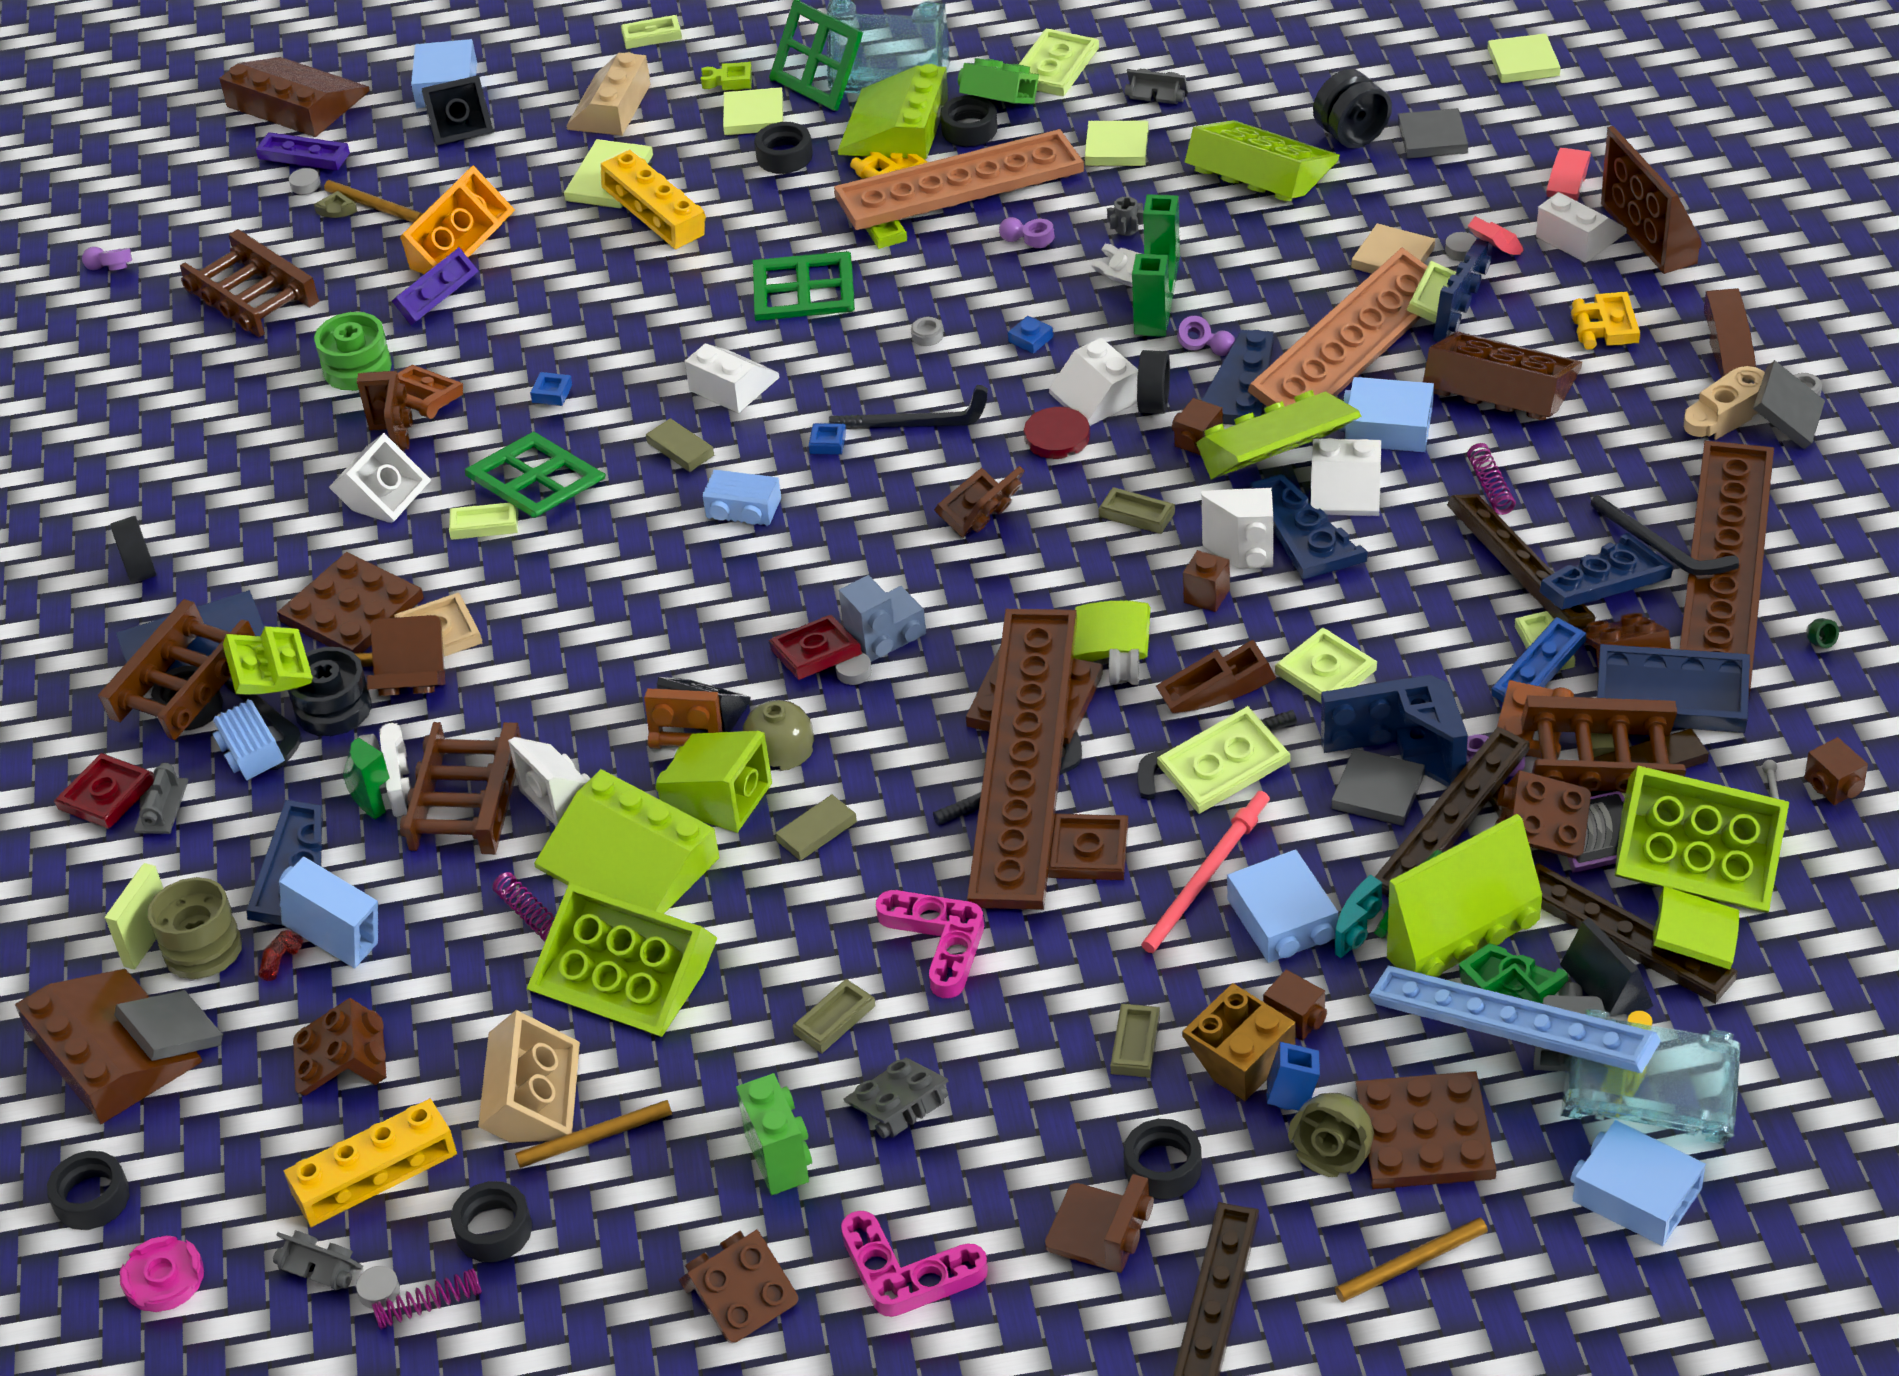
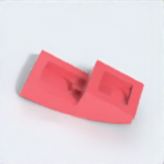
(1568, 172)
(1496, 236)

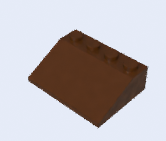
(289, 93)
(1647, 207)
(1500, 374)
(90, 1046)

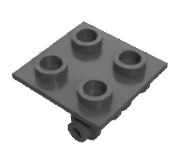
(898, 1095)

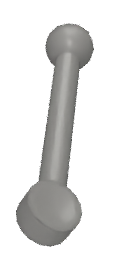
(1770, 768)

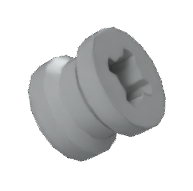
(1124, 666)

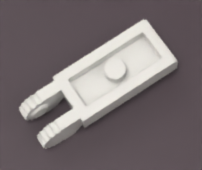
(1120, 264)
(397, 766)

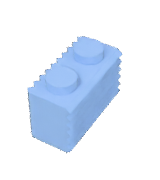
(741, 497)
(247, 739)

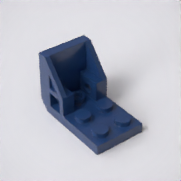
(1399, 714)

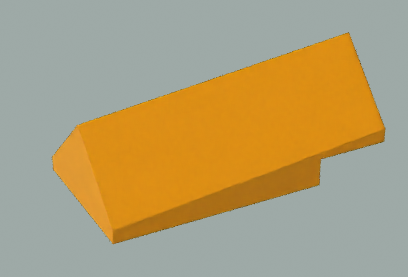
(459, 218)

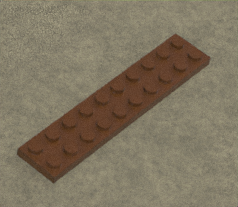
(1728, 522)
(1023, 760)

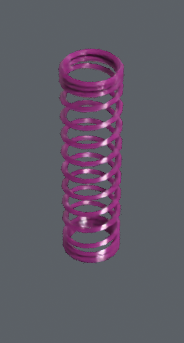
(1493, 501)
(508, 889)
(381, 1315)

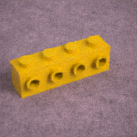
(653, 199)
(370, 1162)

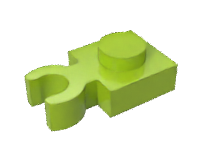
(731, 76)

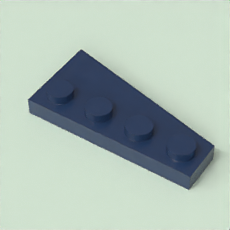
(1457, 295)
(1243, 364)
(1306, 533)
(1610, 572)
(295, 836)

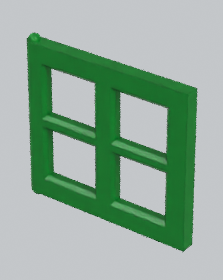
(815, 55)
(803, 286)
(509, 491)

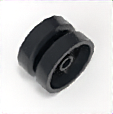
(1352, 108)
(335, 697)

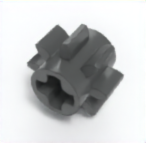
(1125, 216)

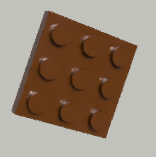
(346, 600)
(1083, 684)
(1427, 1130)

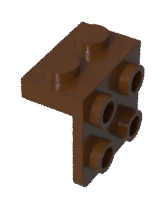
(385, 405)
(977, 499)
(1630, 631)
(407, 654)
(1551, 812)
(339, 1041)
(1100, 1224)
(740, 1285)

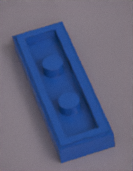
(1543, 657)

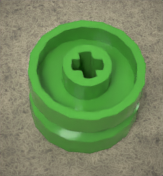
(351, 346)

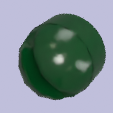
(1824, 628)

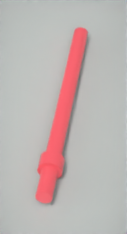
(1242, 824)

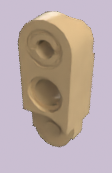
(1725, 403)

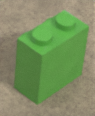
(998, 81)
(774, 1133)

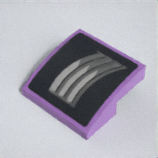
(1601, 832)

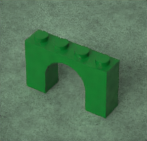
(1157, 268)

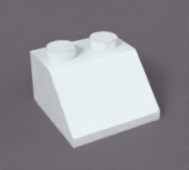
(1576, 227)
(727, 377)
(1096, 382)
(1346, 476)
(380, 481)
(1239, 526)
(545, 776)

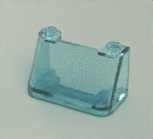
(889, 42)
(1683, 1087)

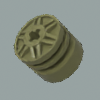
(195, 928)

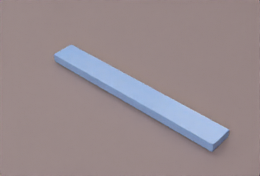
(1516, 1019)

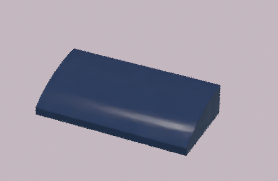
(220, 614)
(1706, 685)

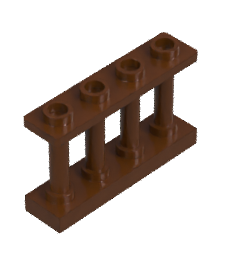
(257, 261)
(153, 659)
(1603, 716)
(492, 801)

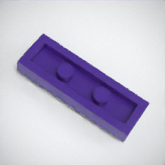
(302, 151)
(435, 286)

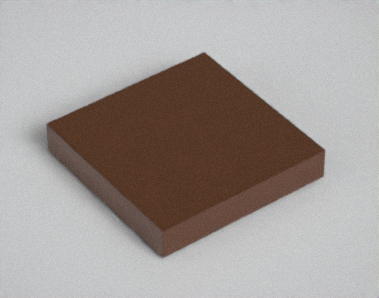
(1089, 847)

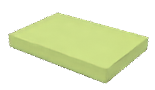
(1059, 59)
(586, 183)
(1223, 759)

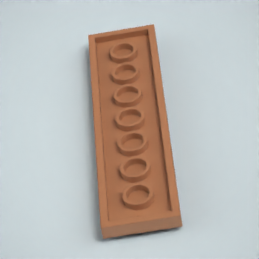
(958, 179)
(1347, 336)

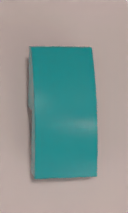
(1352, 922)

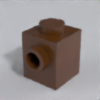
(1192, 423)
(1206, 581)
(1836, 771)
(1298, 1001)

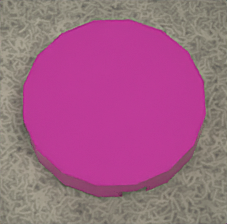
(161, 1274)

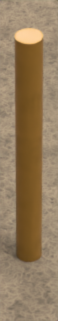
(373, 201)
(593, 1133)
(1411, 1259)

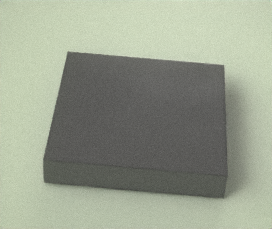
(1432, 133)
(1789, 404)
(1378, 787)
(168, 1025)

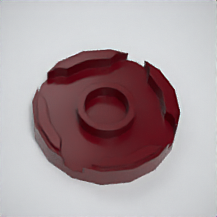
(1057, 432)

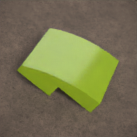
(1111, 626)
(267, 661)
(1696, 927)

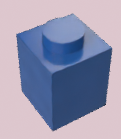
(1292, 1076)

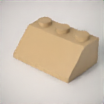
(612, 96)
(528, 1081)

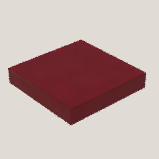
(815, 647)
(105, 790)

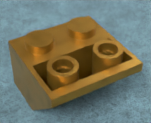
(1238, 1040)

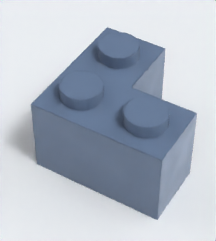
(880, 618)

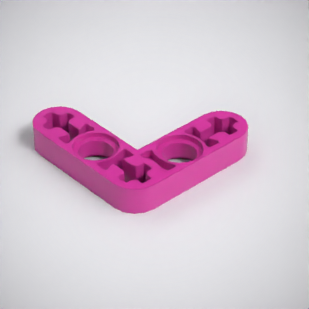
(951, 932)
(895, 1278)

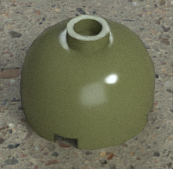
(786, 732)
(1332, 1134)

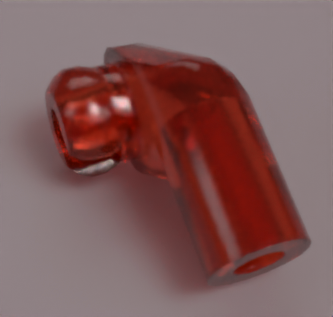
(274, 951)

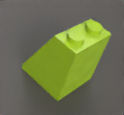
(718, 777)

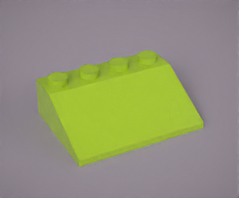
(897, 114)
(1258, 158)
(1273, 432)
(1700, 838)
(628, 845)
(1463, 900)
(620, 960)

